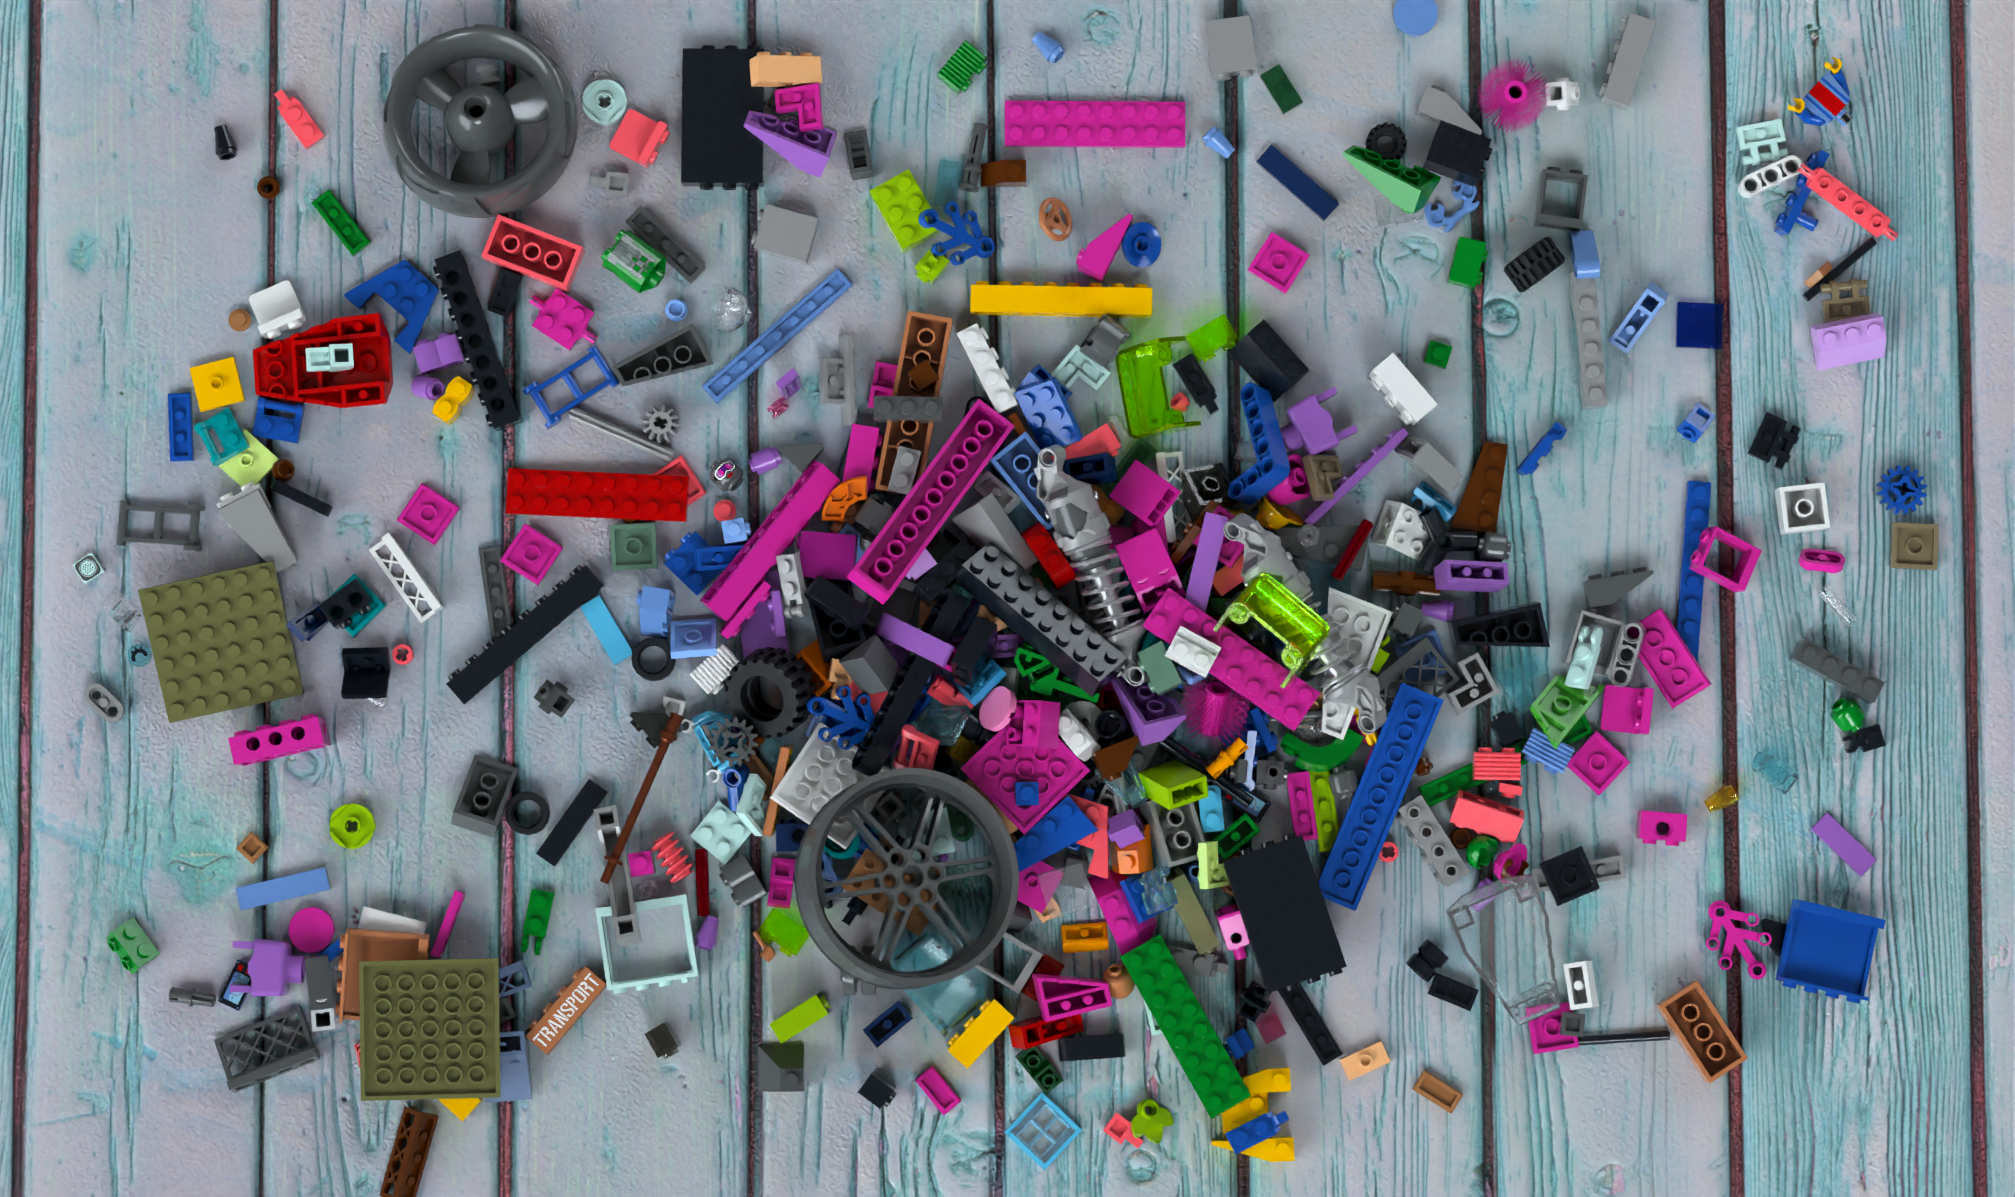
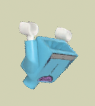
(702, 727)

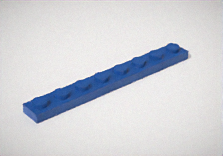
(1692, 583)

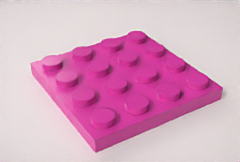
(999, 766)

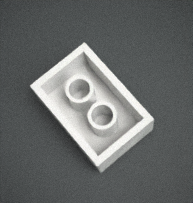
(1402, 390)

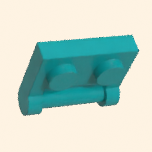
(229, 434)

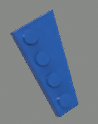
(1054, 832)

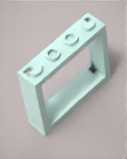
(663, 980)

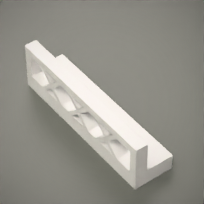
(1162, 471)
(411, 571)

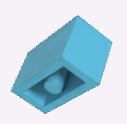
(1211, 811)

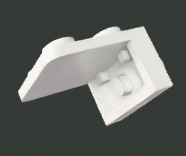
(277, 309)

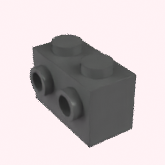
(1405, 619)

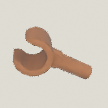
(767, 952)

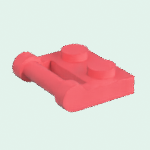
(923, 750)

